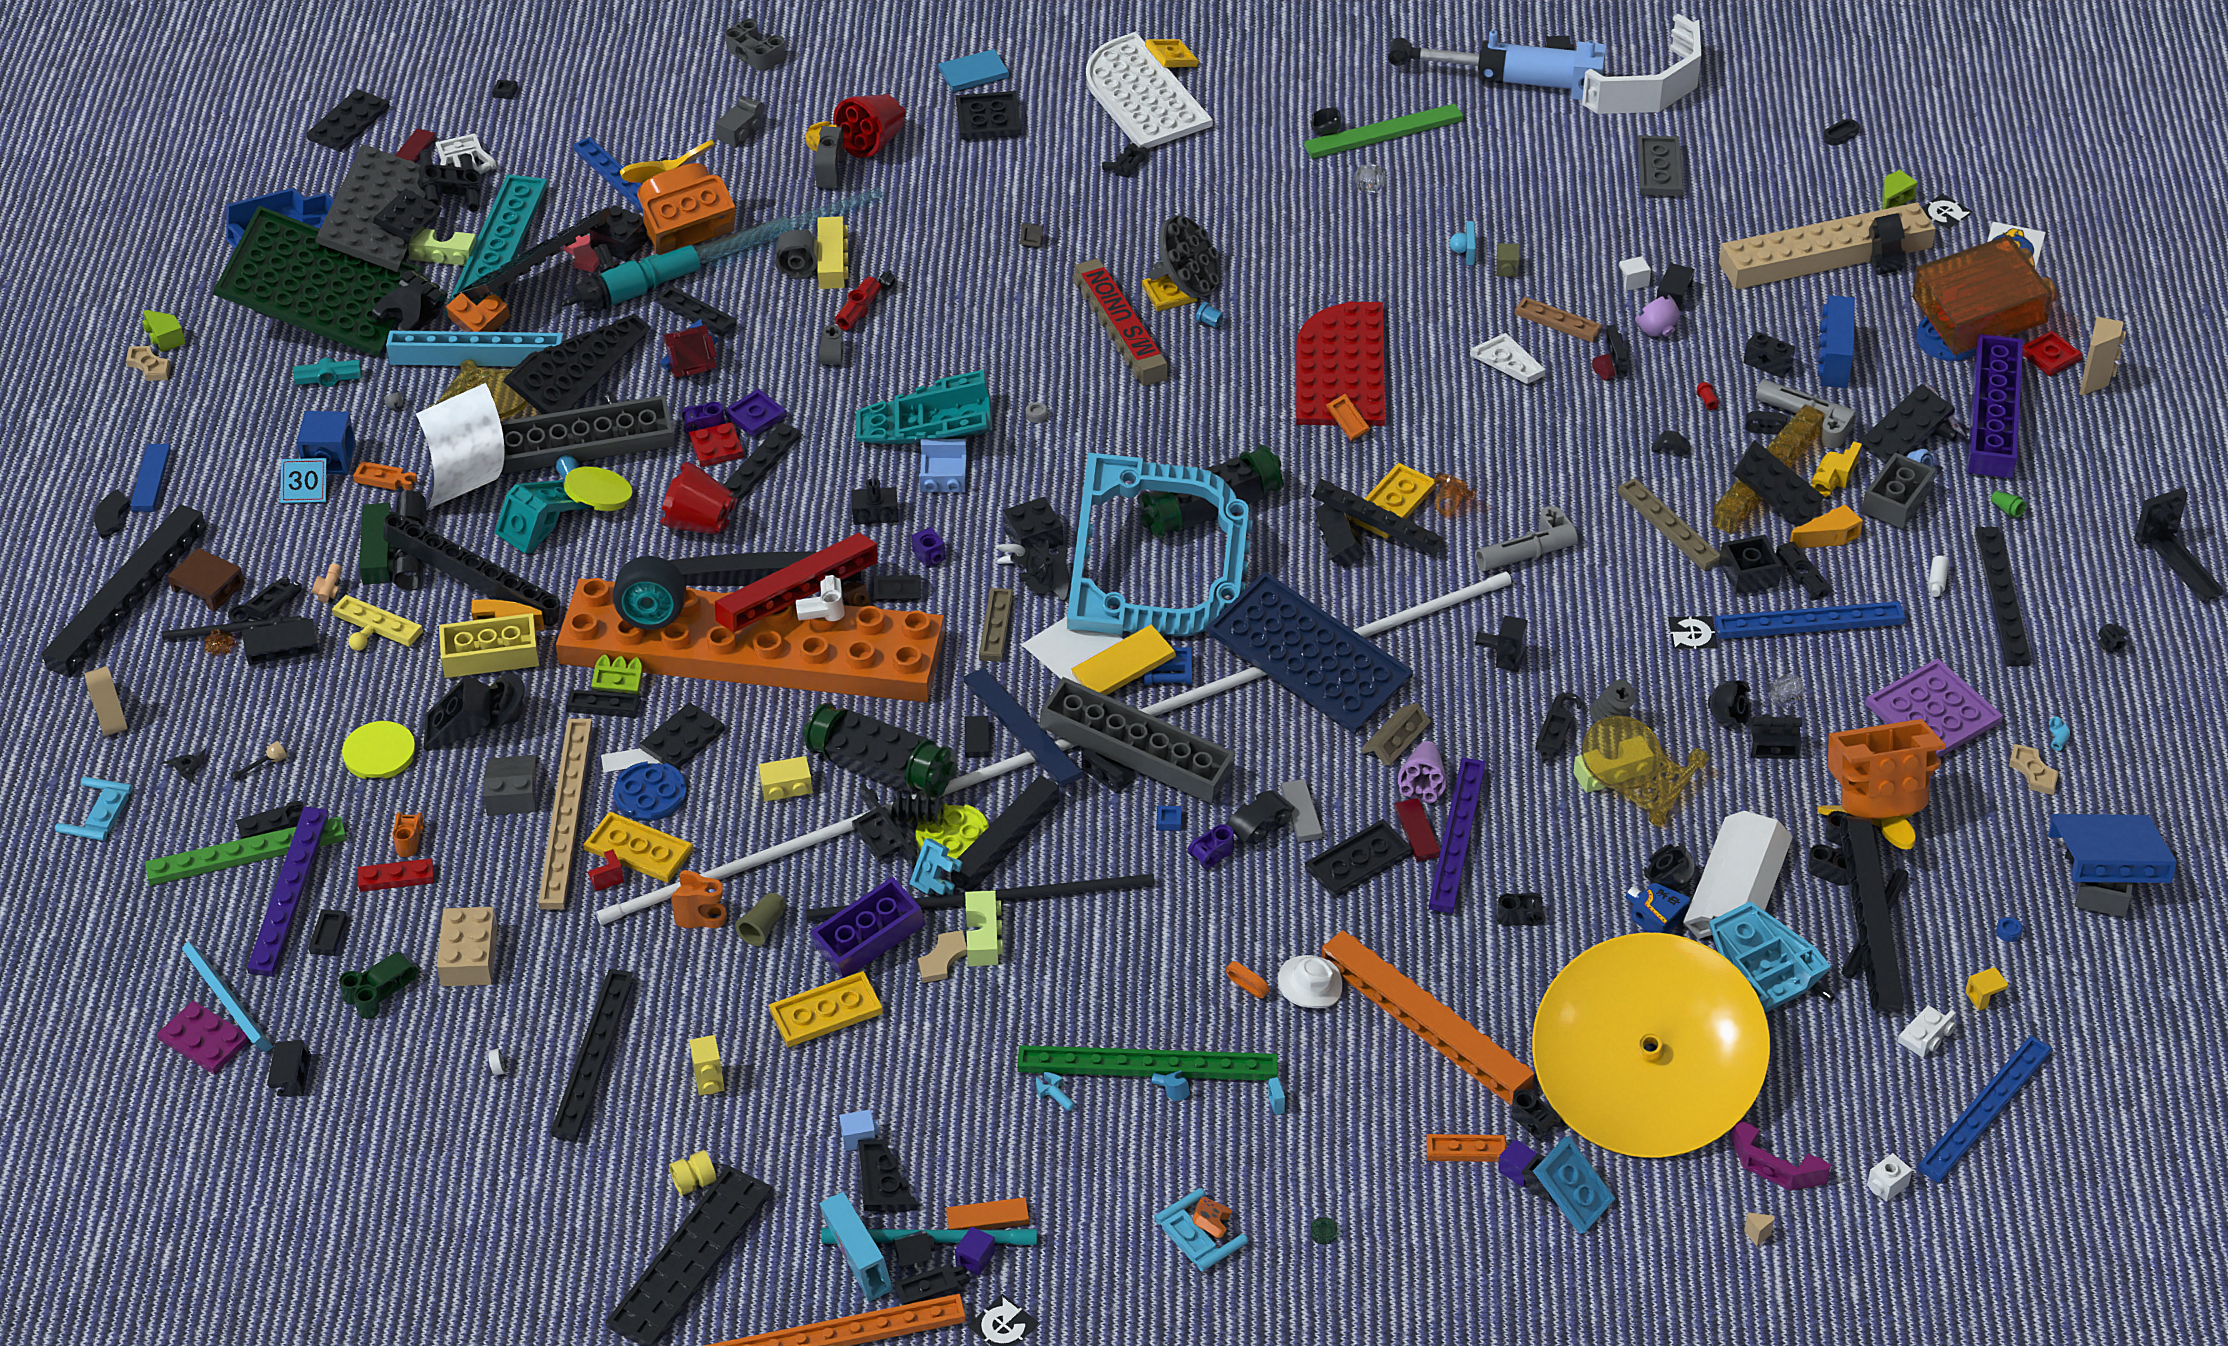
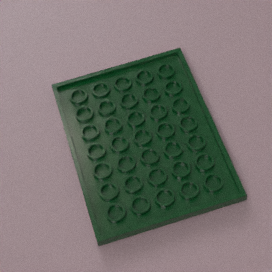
(308, 284)

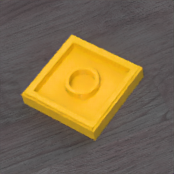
(1171, 53)
(1165, 293)

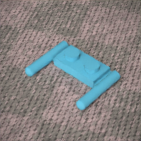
(104, 811)
(1192, 1239)

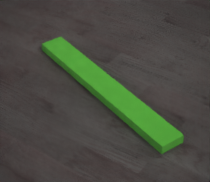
(1383, 131)

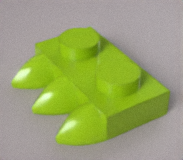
(617, 677)

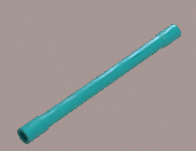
(1013, 1236)

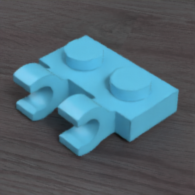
(929, 867)

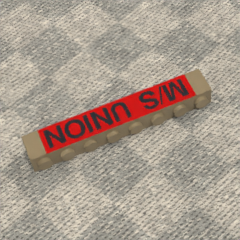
(1120, 322)

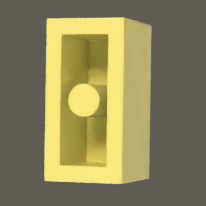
(785, 778)
(706, 1065)

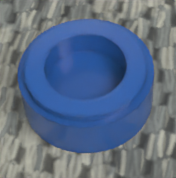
(2009, 929)

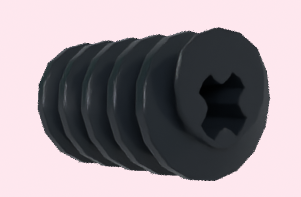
(918, 809)

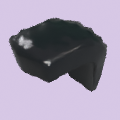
(1672, 440)

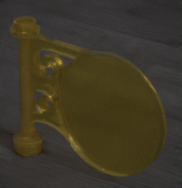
(505, 399)
(1628, 756)

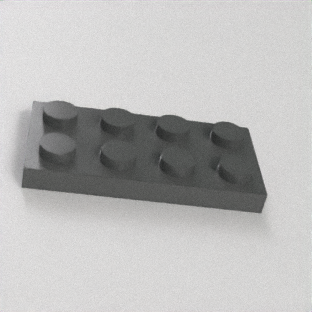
(1659, 165)

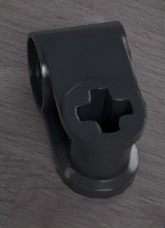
(1518, 909)
(1535, 1116)

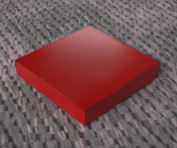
(2051, 353)

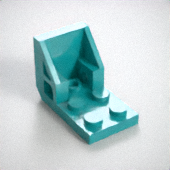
(532, 513)

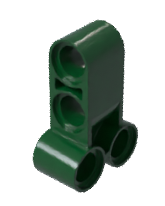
(376, 983)

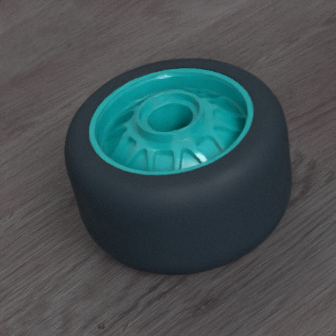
(649, 592)

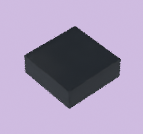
(505, 89)

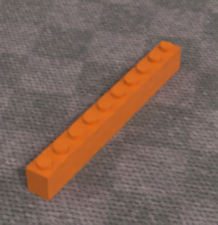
(1428, 1017)

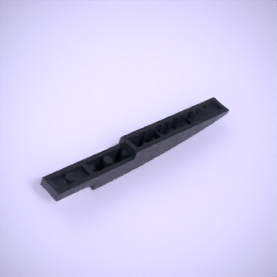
(739, 568)

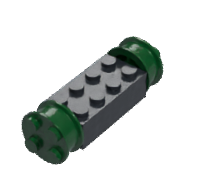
(1248, 477)
(880, 750)

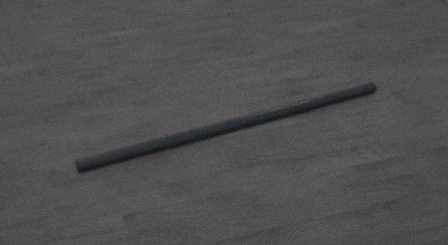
(1014, 893)

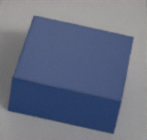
(1168, 818)

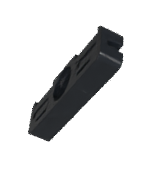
(1796, 559)

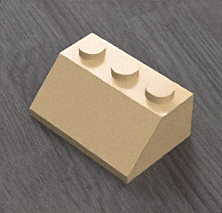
(2102, 354)

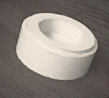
(496, 1062)

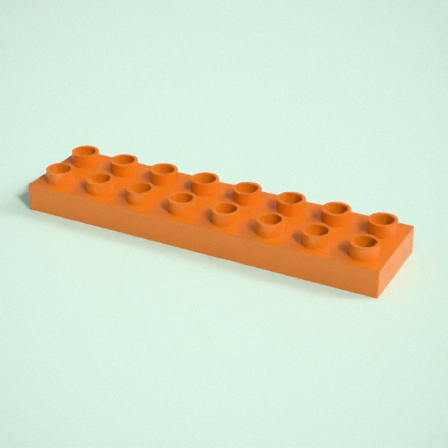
(860, 654)

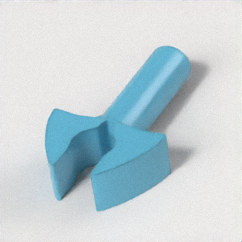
(1053, 1090)

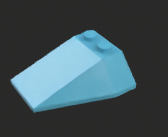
(1768, 954)

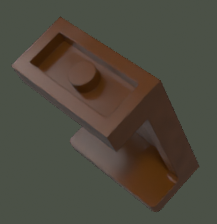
(207, 577)

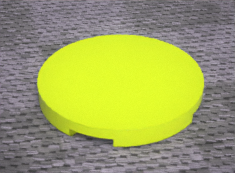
(598, 488)
(378, 750)
(958, 830)

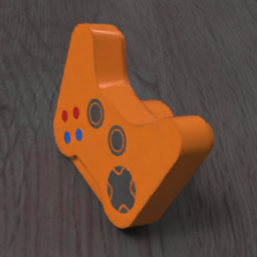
(1208, 1216)

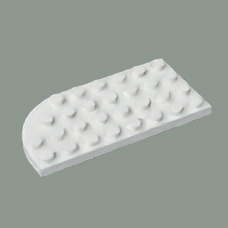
(1142, 93)

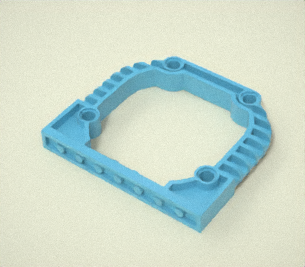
(1106, 479)

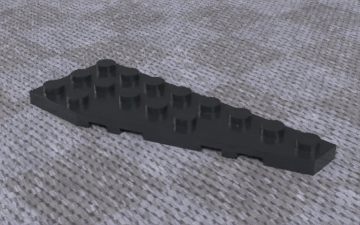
(490, 283)
(566, 372)

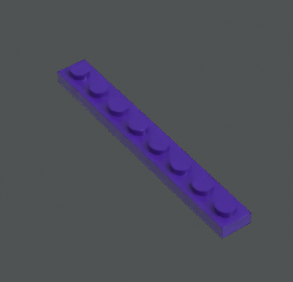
(1457, 835)
(288, 892)

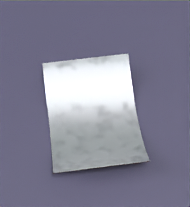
(463, 443)

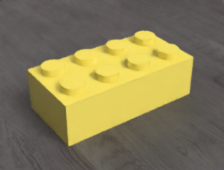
(488, 645)

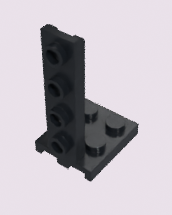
(2157, 526)

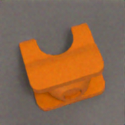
(693, 904)

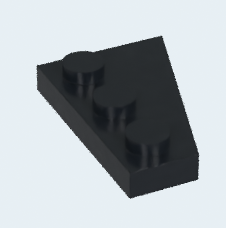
(880, 1180)

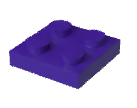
(755, 412)

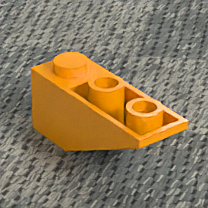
(1830, 529)

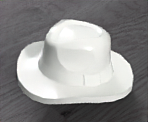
(1310, 981)

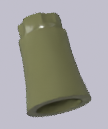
(760, 920)

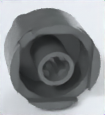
(796, 253)

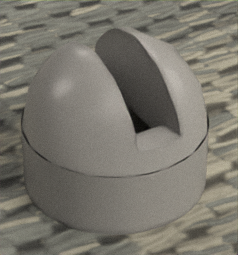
(394, 398)

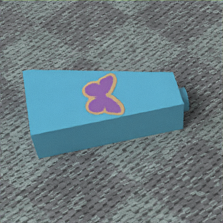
(857, 1246)

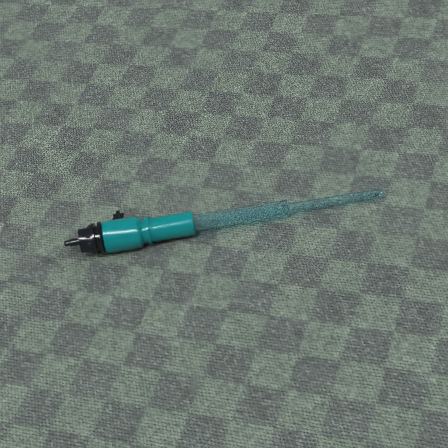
(632, 279)

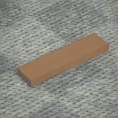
(1558, 319)

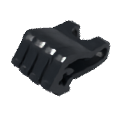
(414, 302)

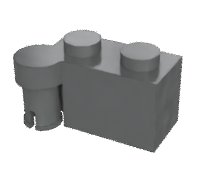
(740, 121)

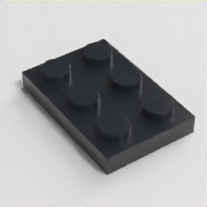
(407, 215)
(682, 736)

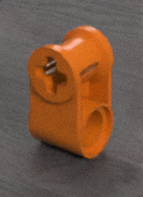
(407, 833)

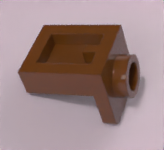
(855, 594)

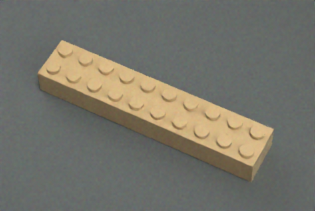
(1817, 247)

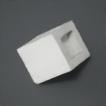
(1636, 273)

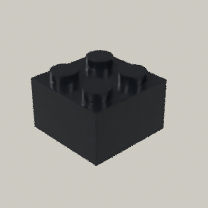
(622, 233)
(1032, 523)
(1750, 564)

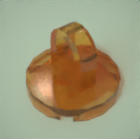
(1452, 489)

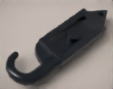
(1555, 727)

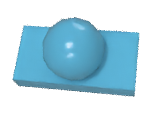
(1466, 242)

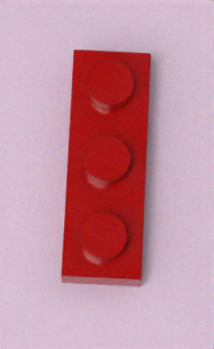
(395, 875)

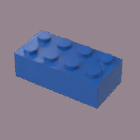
(1836, 341)

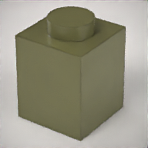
(1507, 260)

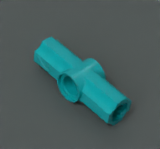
(327, 372)

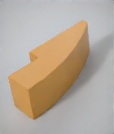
(498, 608)

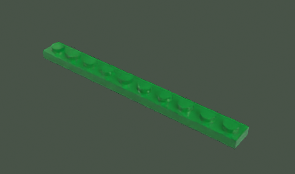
(1147, 1062)

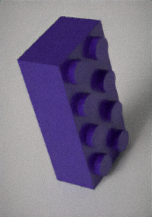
(868, 928)

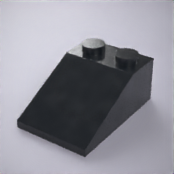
(458, 714)

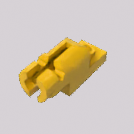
(1836, 469)

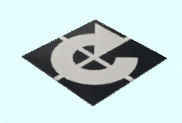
(1945, 211)
(1692, 632)
(1003, 1323)

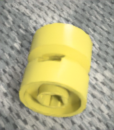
(694, 1172)

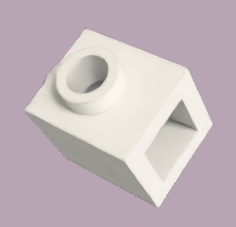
(1889, 1177)

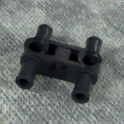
(449, 179)

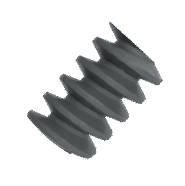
(1613, 701)

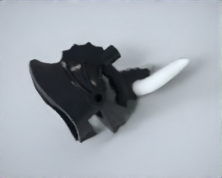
(1043, 571)

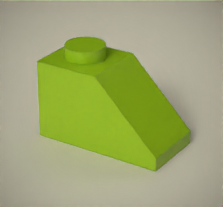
(1898, 189)

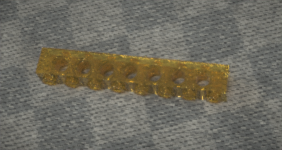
(1787, 447)

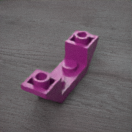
(1810, 1173)

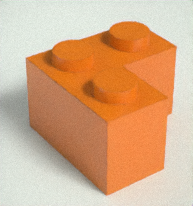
(481, 318)

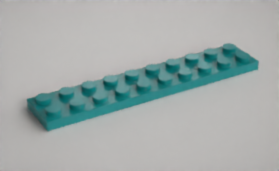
(503, 229)

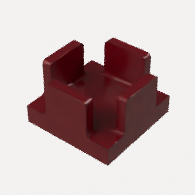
(690, 351)

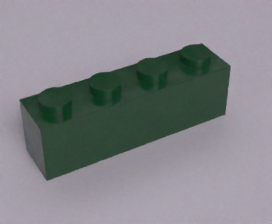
(375, 553)

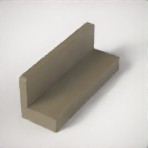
(1397, 733)

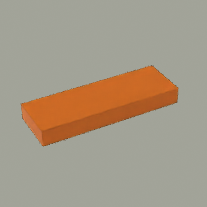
(1465, 1147)
(988, 1215)

